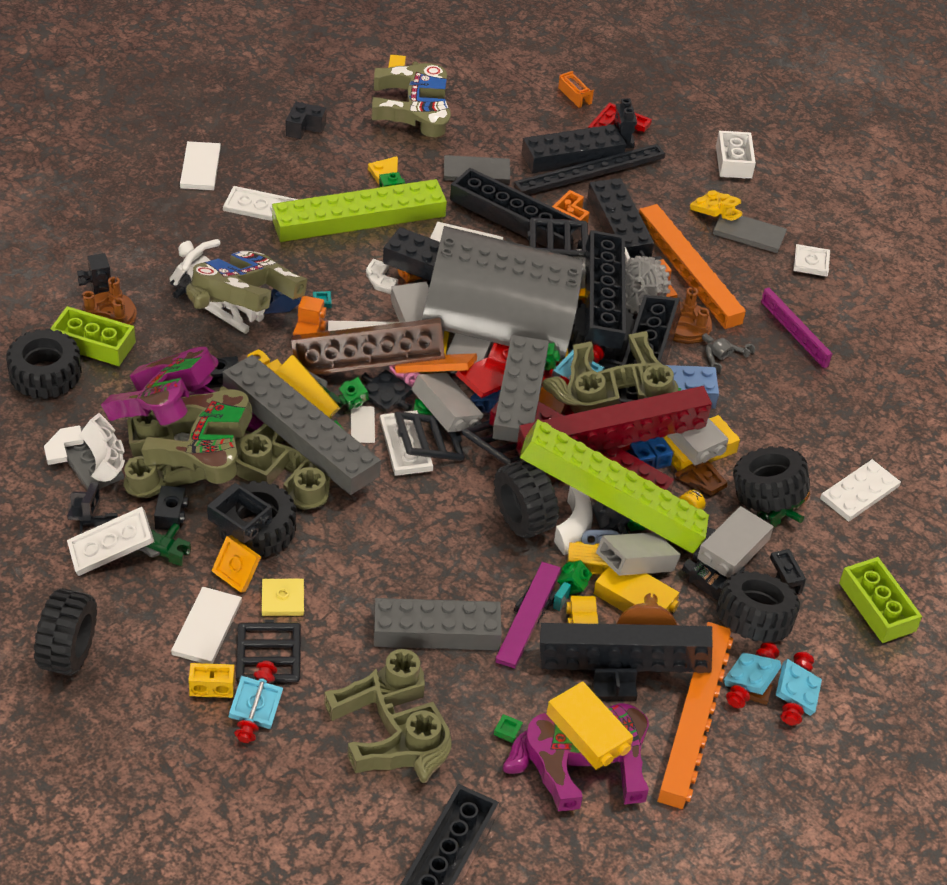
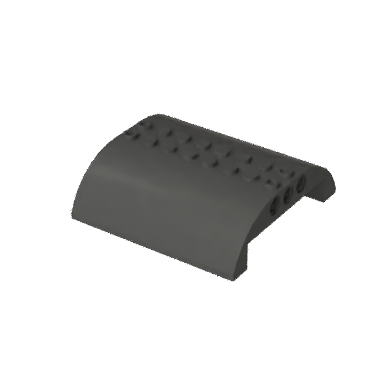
(503, 290)

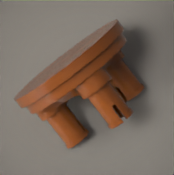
(111, 304)
(693, 320)
(647, 613)

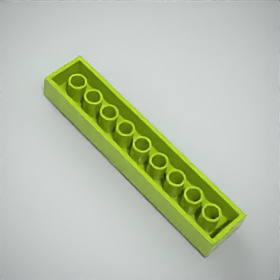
(358, 210)
(615, 486)

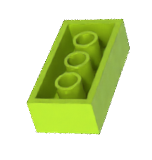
(97, 335)
(880, 599)

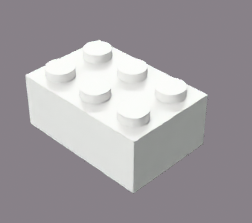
(735, 154)

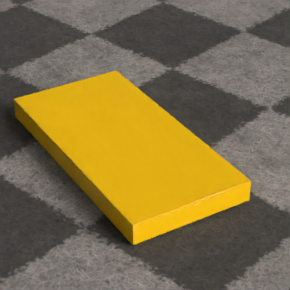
(303, 382)

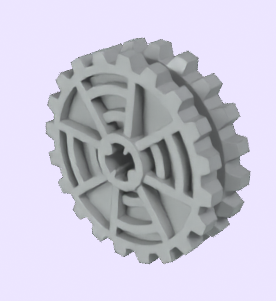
(643, 278)

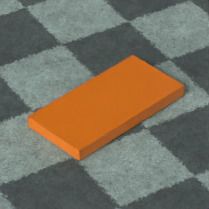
(452, 362)

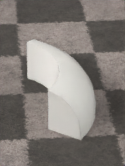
(105, 448)
(577, 523)

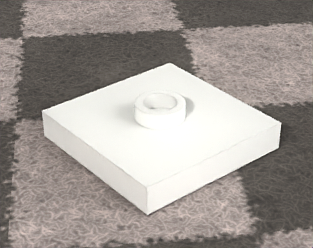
(811, 260)

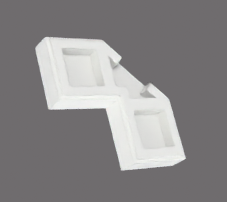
(376, 274)
(55, 447)

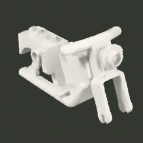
(194, 257)

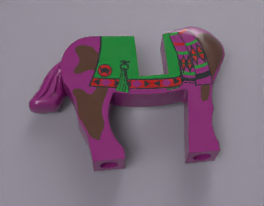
(162, 386)
(553, 751)

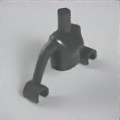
(722, 349)

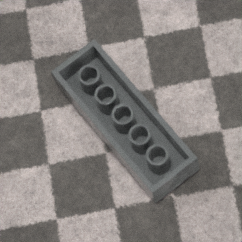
(520, 386)
(437, 624)

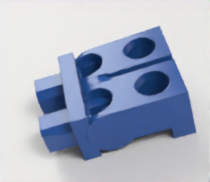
(653, 452)

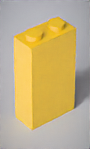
(681, 461)
(630, 590)
(589, 725)

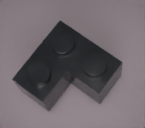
(303, 118)

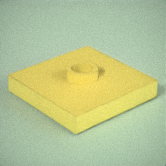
(282, 597)

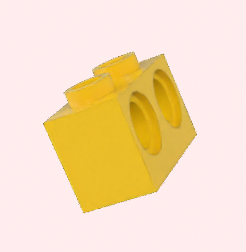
(211, 680)

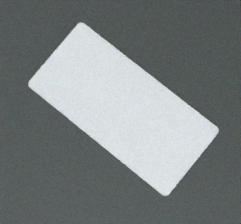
(363, 424)

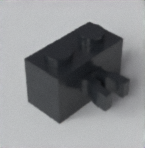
(97, 275)

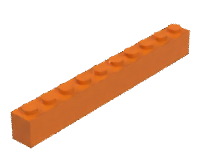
(692, 267)
(693, 723)

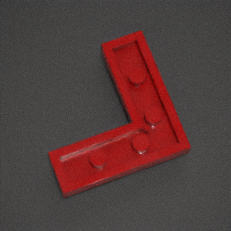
(607, 117)

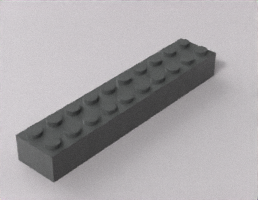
(303, 425)

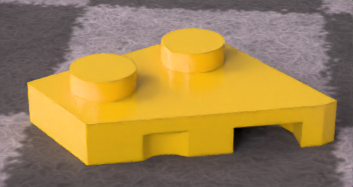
(383, 167)

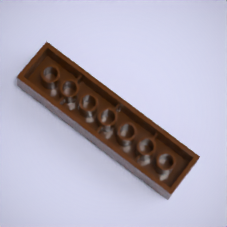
(370, 346)

